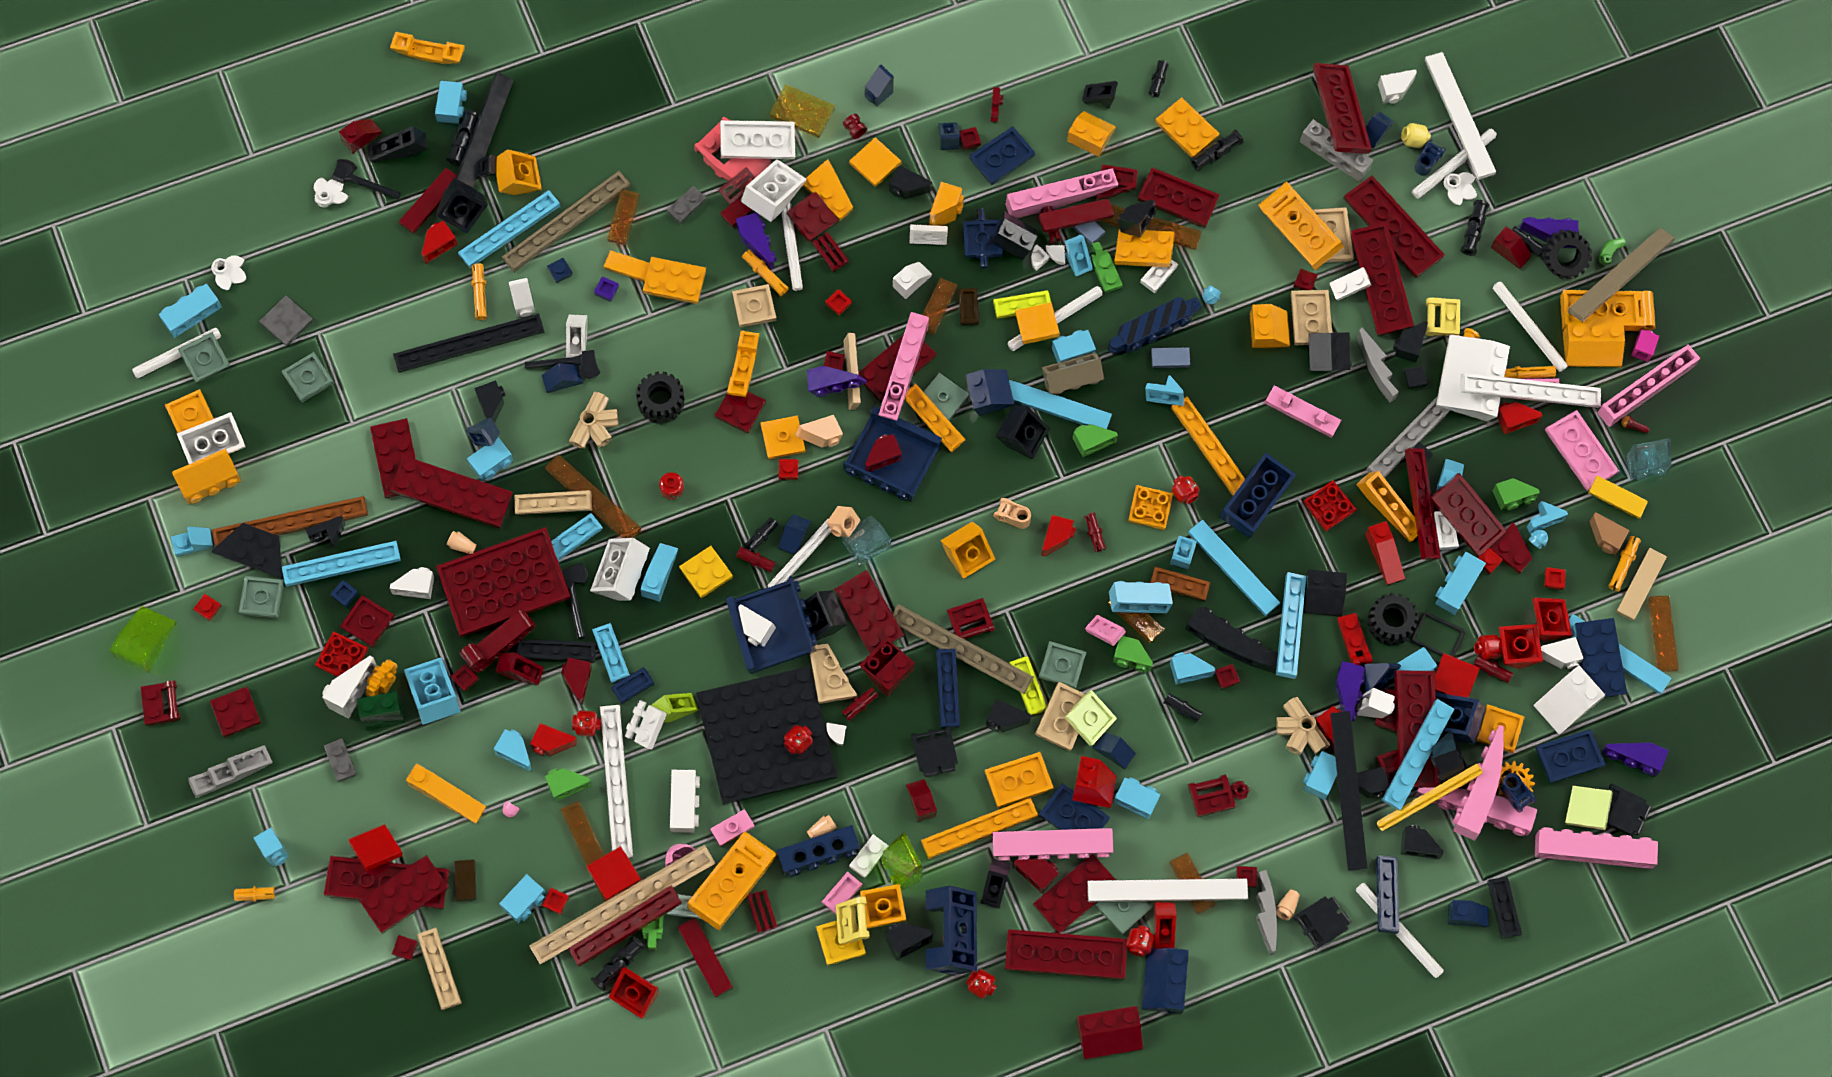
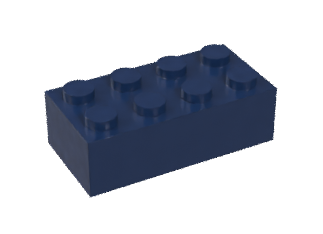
(1257, 495)

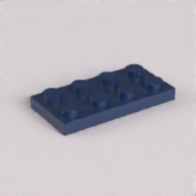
(1602, 655)

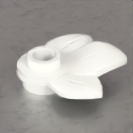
(1462, 187)
(329, 192)
(230, 274)

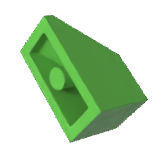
(1093, 438)
(566, 783)

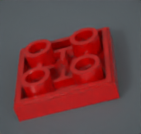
(1329, 506)
(340, 655)
(1455, 676)
(375, 847)
(613, 873)

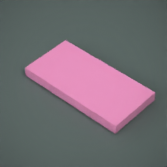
(1581, 449)

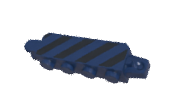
(1154, 324)

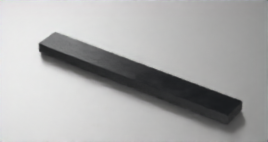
(484, 129)
(468, 343)
(1349, 790)

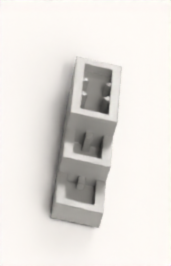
(1374, 361)
(230, 771)
(1267, 919)

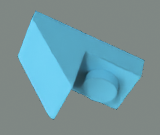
(1078, 255)
(1167, 394)
(1550, 516)
(192, 541)
(1183, 552)

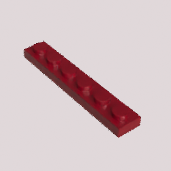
(1422, 504)
(625, 926)

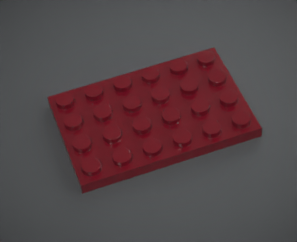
(502, 581)

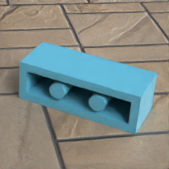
(190, 310)
(1459, 582)
(1140, 597)

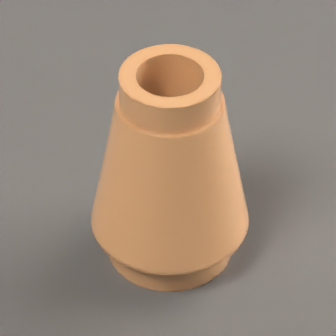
(459, 542)
(822, 826)
(1287, 906)

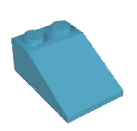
(432, 691)

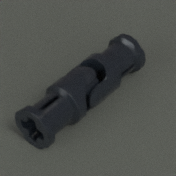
(462, 136)
(1216, 150)
(1475, 227)
(613, 968)

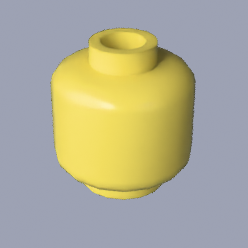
(1415, 135)

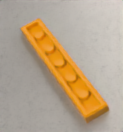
(1209, 445)
(979, 828)

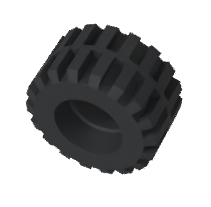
(1577, 264)
(657, 383)
(1402, 608)

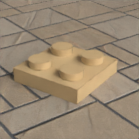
(754, 305)

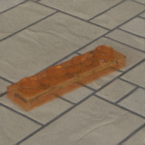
(1663, 633)

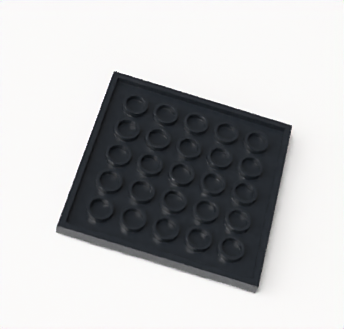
(747, 733)

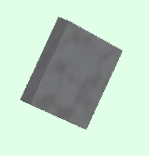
(286, 321)

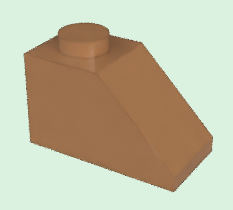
(1607, 533)

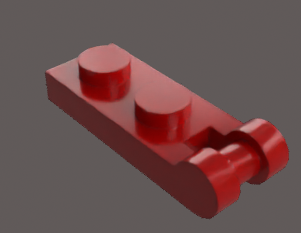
(1354, 639)

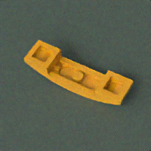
(427, 51)
(743, 364)

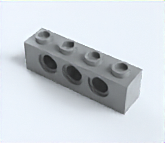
(1319, 141)

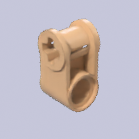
(1009, 511)

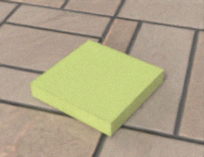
(1090, 717)
(1589, 807)

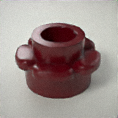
(1239, 785)

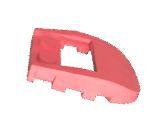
(712, 144)

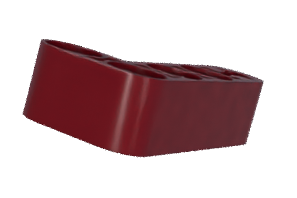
(498, 642)

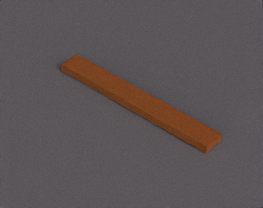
(301, 519)

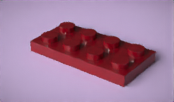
(1179, 197)
(880, 369)
(390, 443)
(1468, 514)
(868, 611)
(404, 894)
(1069, 897)

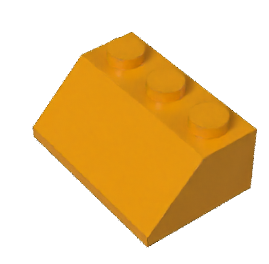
(1594, 345)
(206, 476)

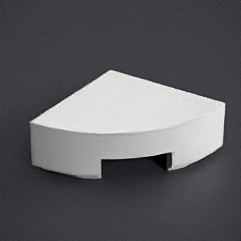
(1056, 253)
(1039, 257)
(836, 733)

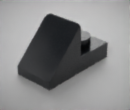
(1100, 92)
(331, 528)

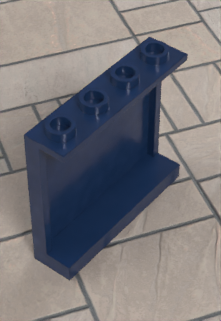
(902, 477)
(786, 611)

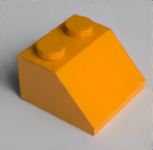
(1090, 133)
(517, 173)
(946, 205)
(1269, 326)
(968, 549)
(884, 906)

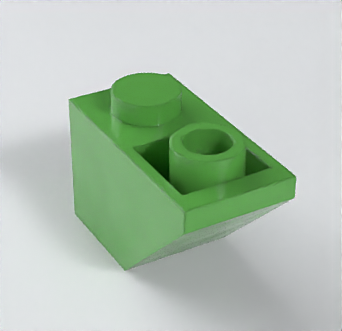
(1514, 492)
(1132, 654)

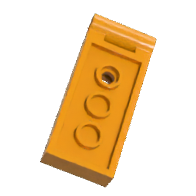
(1306, 233)
(1635, 310)
(724, 887)

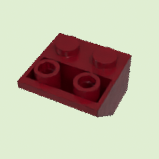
(887, 666)

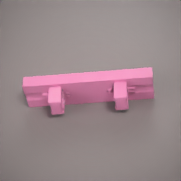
(1302, 411)

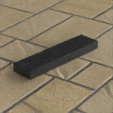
(556, 650)

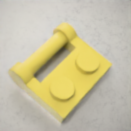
(1448, 317)
(848, 923)

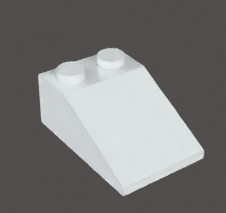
(772, 190)
(348, 687)
(1569, 700)

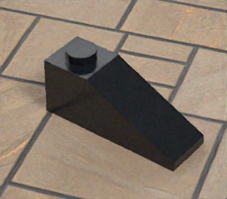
(398, 145)

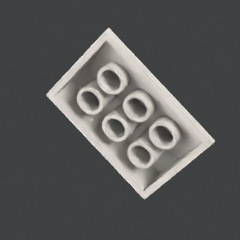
(1472, 357)

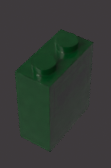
(381, 711)

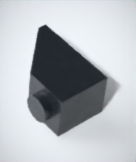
(909, 184)
(1137, 218)
(1410, 342)
(490, 399)
(1006, 717)
(1373, 783)
(1419, 843)
(995, 883)

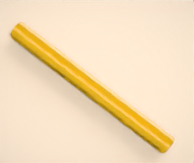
(1430, 797)

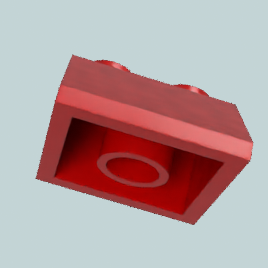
(1094, 783)

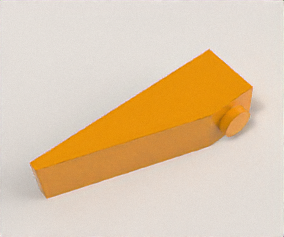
(1388, 503)
(445, 793)

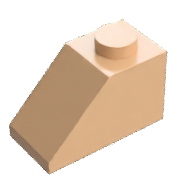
(821, 432)

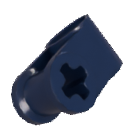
(1430, 155)
(1517, 793)

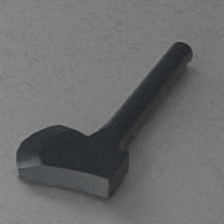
(344, 172)
(587, 360)
(575, 575)

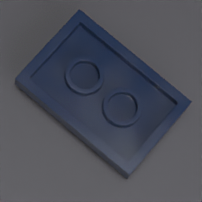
(1002, 155)
(1570, 756)
(1070, 814)

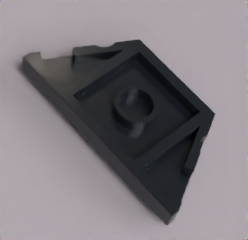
(253, 549)

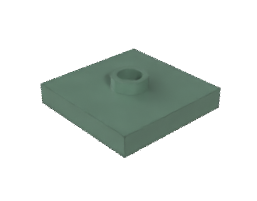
(204, 357)
(307, 377)
(946, 395)
(261, 597)
(1062, 664)
(1123, 914)

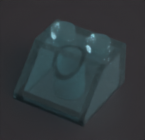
(1649, 459)
(867, 540)

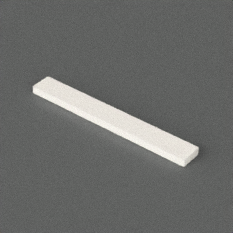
(1460, 116)
(1530, 390)
(616, 779)
(1167, 890)

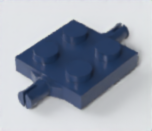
(978, 238)

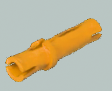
(760, 268)
(478, 284)
(1530, 372)
(1627, 556)

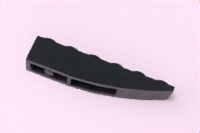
(1231, 641)

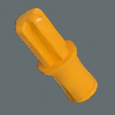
(254, 894)

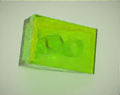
(142, 638)
(902, 862)

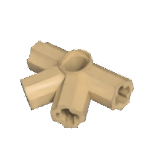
(595, 429)
(1299, 735)

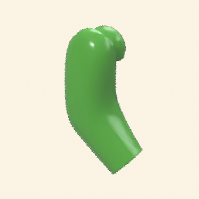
(1608, 249)

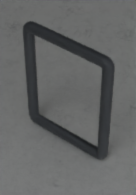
(1443, 622)

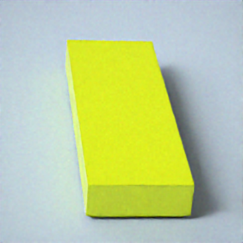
(1006, 306)
(1033, 697)

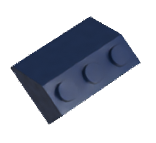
(1165, 980)

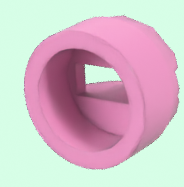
(510, 810)

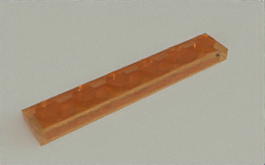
(601, 505)

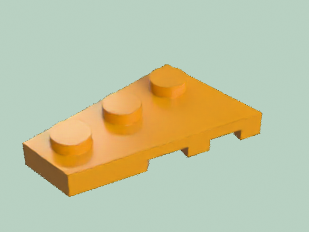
(830, 190)

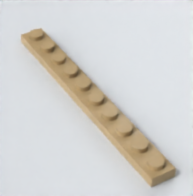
(620, 904)

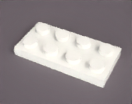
(757, 139)

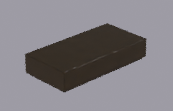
(968, 306)
(465, 880)

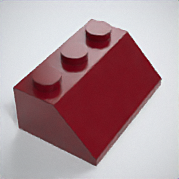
(1110, 1032)

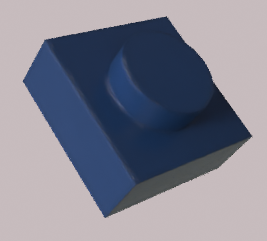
(559, 270)
(344, 593)

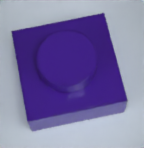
(606, 289)

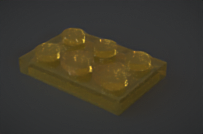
(803, 109)

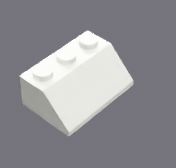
(211, 438)
(620, 569)

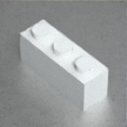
(684, 801)

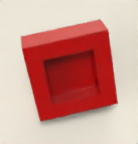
(838, 302)
(788, 469)
(1491, 559)
(1554, 578)
(207, 607)
(555, 901)

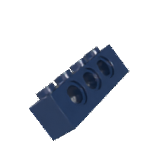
(845, 836)

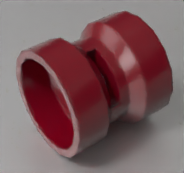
(854, 125)

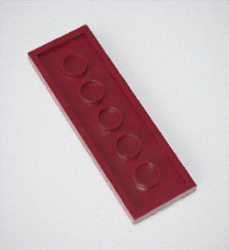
(1341, 108)
(1409, 241)
(1387, 292)
(451, 491)
(1413, 702)
(349, 880)
(1066, 954)

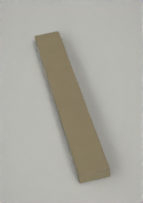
(566, 221)
(1621, 275)
(965, 650)

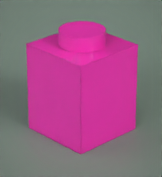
(1645, 345)

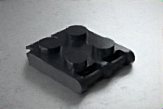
(935, 752)
(1626, 810)
(1323, 921)

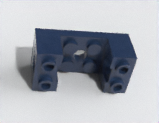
(959, 948)

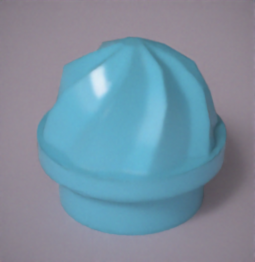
(1211, 295)
(1539, 538)

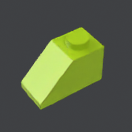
(676, 706)

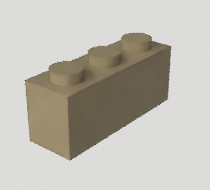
(1073, 373)

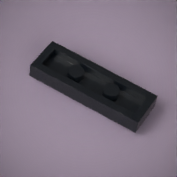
(1504, 907)

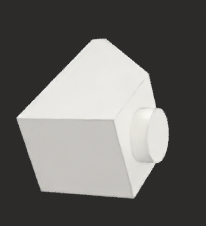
(1395, 85)
(910, 279)
(522, 297)
(576, 335)
(414, 584)
(755, 627)
(1563, 653)
(1375, 704)

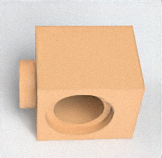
(843, 521)

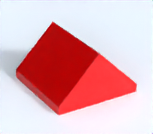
(1552, 618)
(1520, 645)
(634, 993)

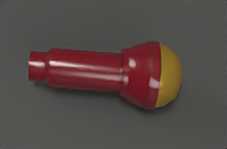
(1629, 422)

